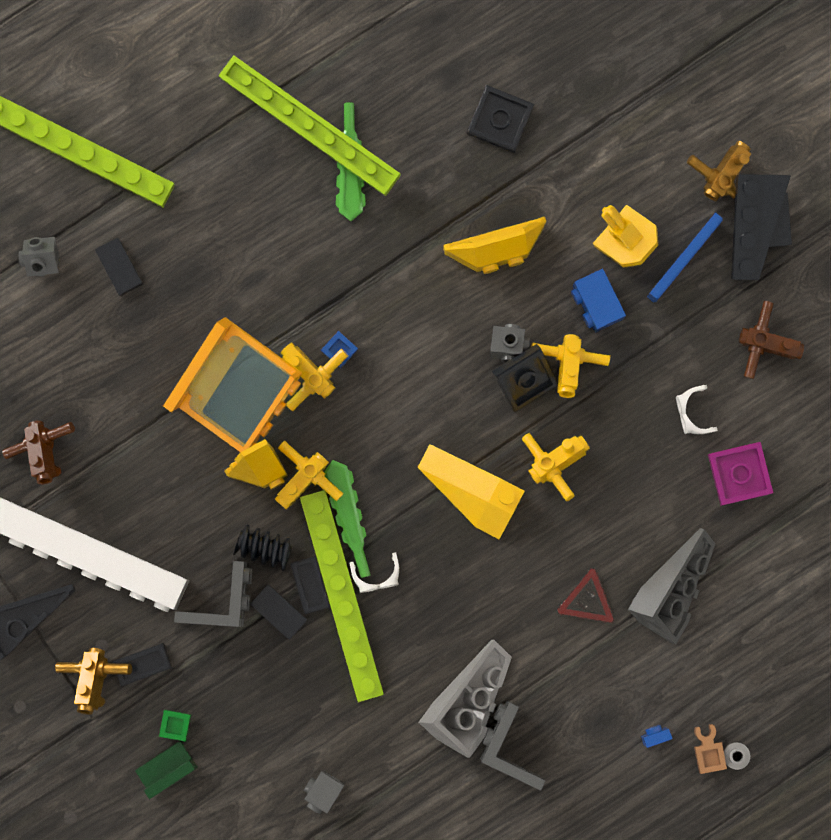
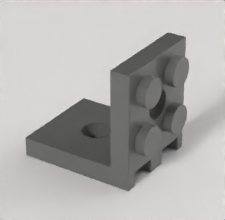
(238, 602)
(493, 742)

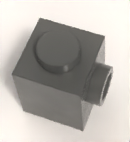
(322, 792)

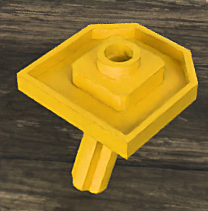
(627, 237)

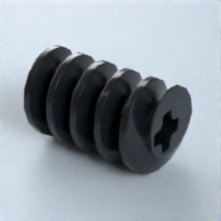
(263, 547)

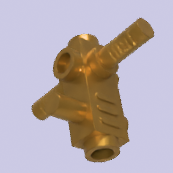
(721, 179)
(92, 672)

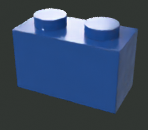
(598, 301)

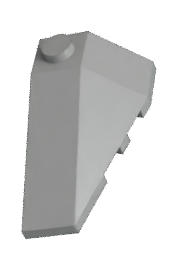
(464, 707)

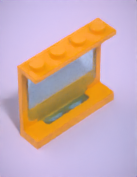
(234, 386)

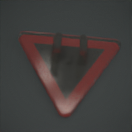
(588, 600)

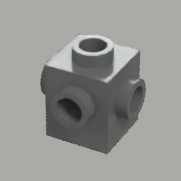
(40, 256)
(508, 342)

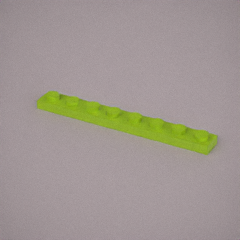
(309, 125)
(84, 153)
(341, 596)

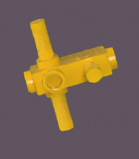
(570, 356)
(316, 378)
(550, 465)
(308, 472)

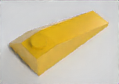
(258, 466)
(476, 493)

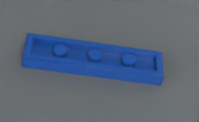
(684, 258)

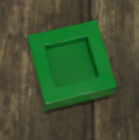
(175, 725)

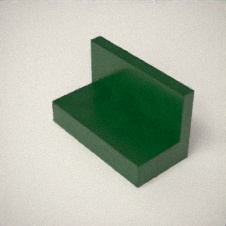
(165, 769)

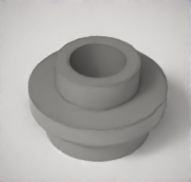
(728, 753)

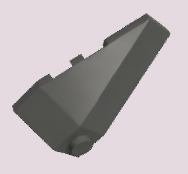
(667, 595)

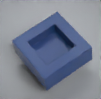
(336, 343)
(656, 735)

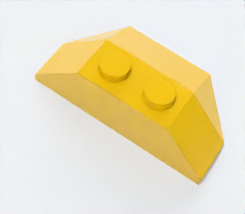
(497, 247)

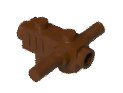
(761, 341)
(39, 445)

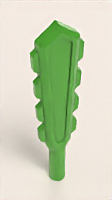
(350, 199)
(347, 514)

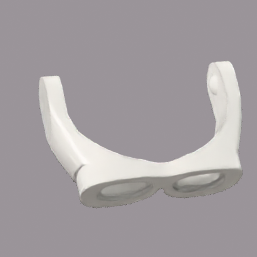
(687, 425)
(392, 581)

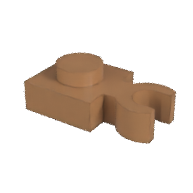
(709, 754)

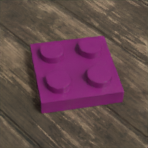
(740, 473)

